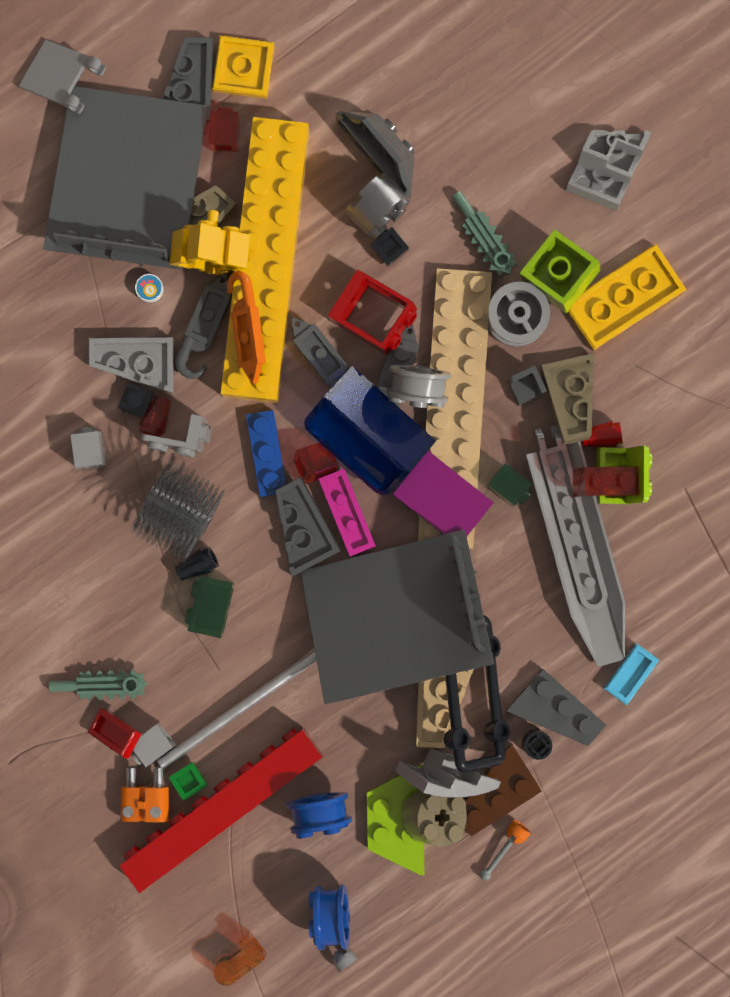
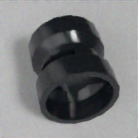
(533, 741)

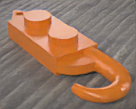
(247, 328)

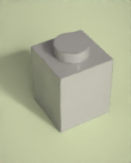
(88, 448)
(152, 745)

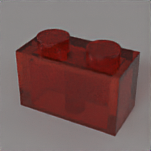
(605, 481)

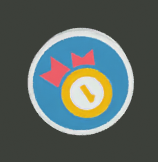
(149, 288)

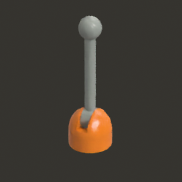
(516, 834)

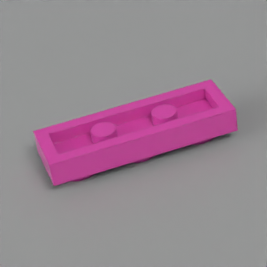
(347, 512)

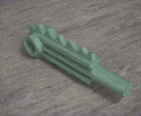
(483, 234)
(88, 685)

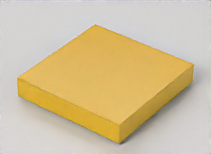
(243, 67)

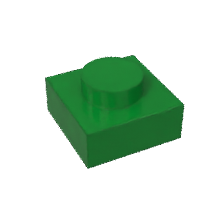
(188, 781)

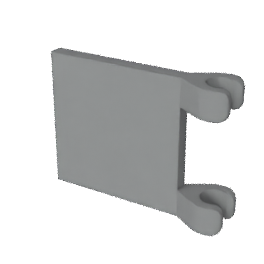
(57, 72)

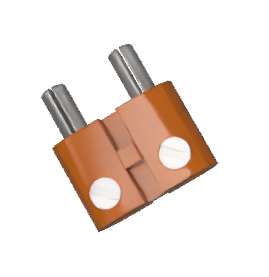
(142, 801)

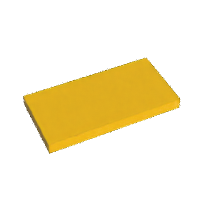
(625, 297)

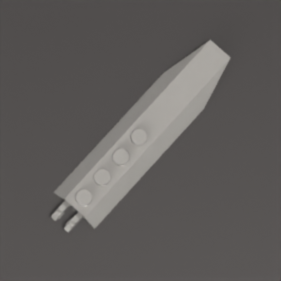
(580, 549)

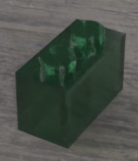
(210, 606)

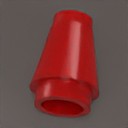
(605, 435)

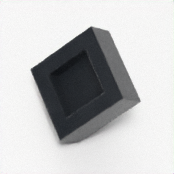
(389, 247)
(136, 400)

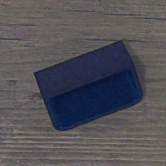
(368, 432)

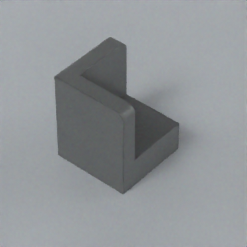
(526, 385)

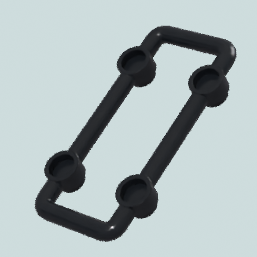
(496, 730)

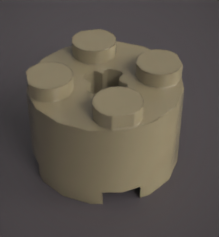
(434, 818)

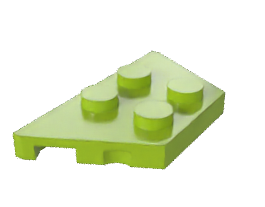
(385, 827)

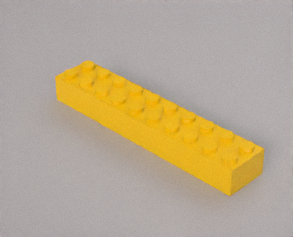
(272, 221)

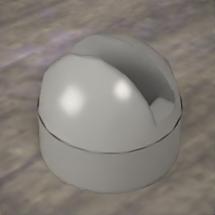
(343, 958)

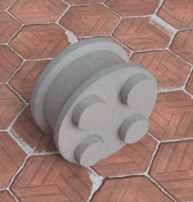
(518, 314)
(418, 385)

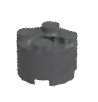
(377, 205)

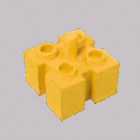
(209, 247)

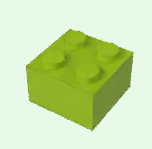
(561, 270)

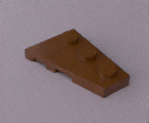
(515, 789)

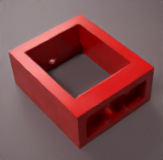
(350, 298)

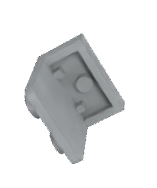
(198, 434)

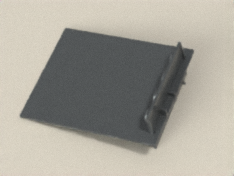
(125, 177)
(396, 617)

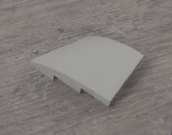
(607, 166)
(443, 779)

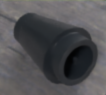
(199, 563)

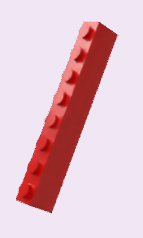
(220, 810)

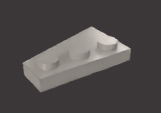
(136, 359)

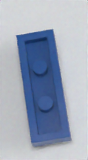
(266, 452)

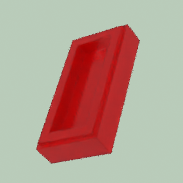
(114, 733)

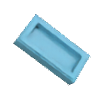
(631, 674)

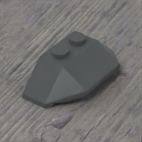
(380, 146)

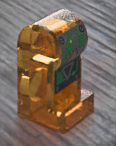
(233, 967)

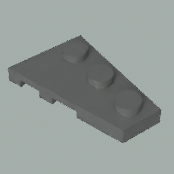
(193, 73)
(304, 528)
(555, 708)

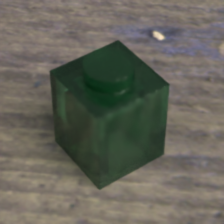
(510, 486)

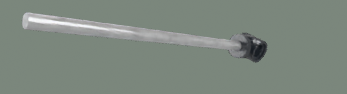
(237, 710)

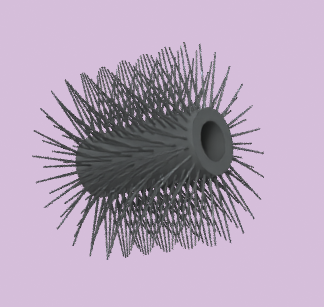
(177, 511)

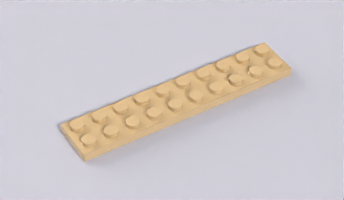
(461, 349)

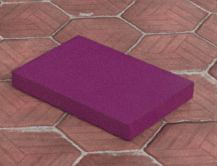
(442, 496)

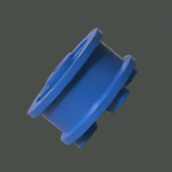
(319, 813)
(330, 917)

